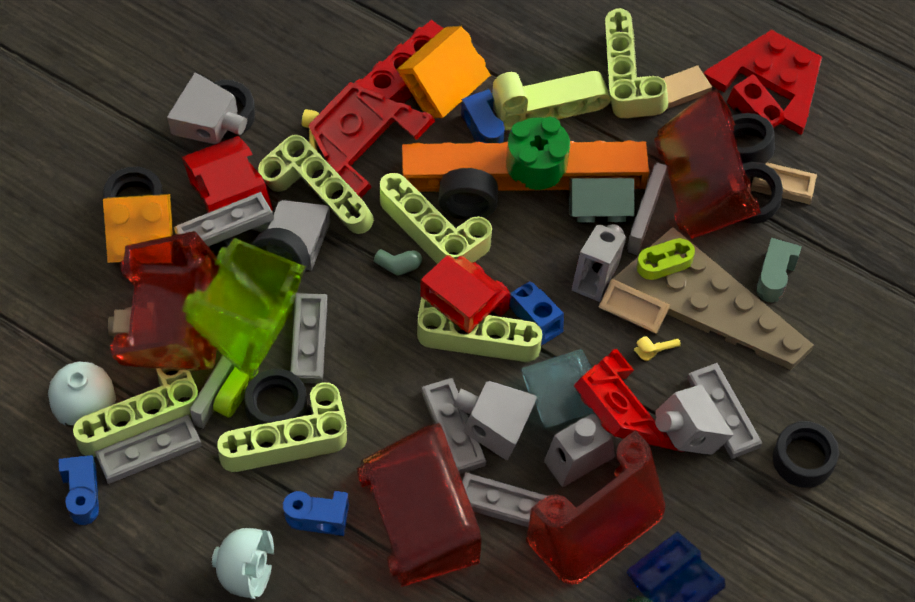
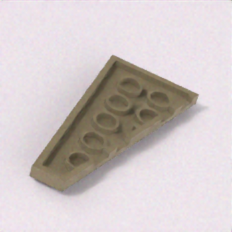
(719, 303)

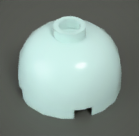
(79, 391)
(242, 561)

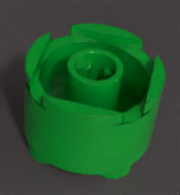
(538, 152)

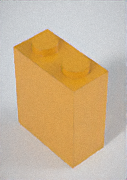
(444, 71)

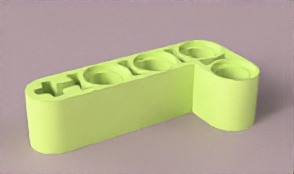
(630, 94)
(551, 98)
(323, 186)
(400, 198)
(478, 340)
(135, 413)
(282, 434)

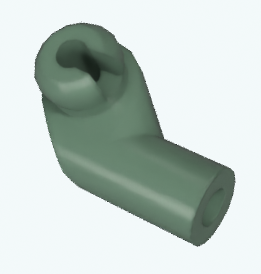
(400, 263)

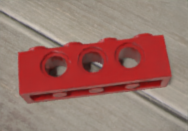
(385, 72)

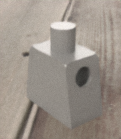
(205, 112)
(303, 219)
(604, 247)
(496, 416)
(693, 421)
(585, 449)

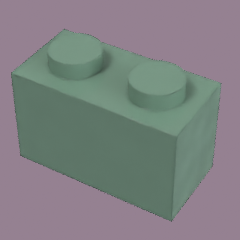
(601, 198)

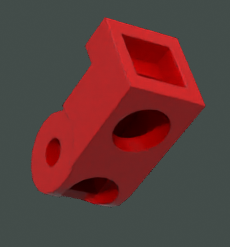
(754, 98)

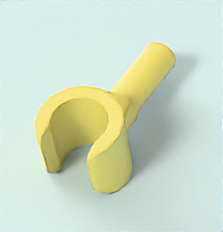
(307, 118)
(648, 350)

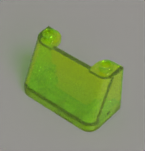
(245, 303)

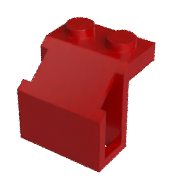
(224, 174)
(464, 292)

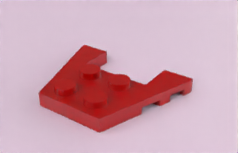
(778, 66)
(355, 123)
(616, 404)

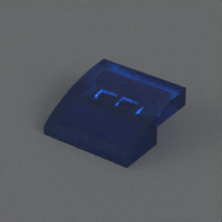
(676, 573)

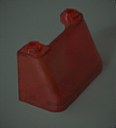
(706, 167)
(162, 279)
(422, 506)
(587, 537)

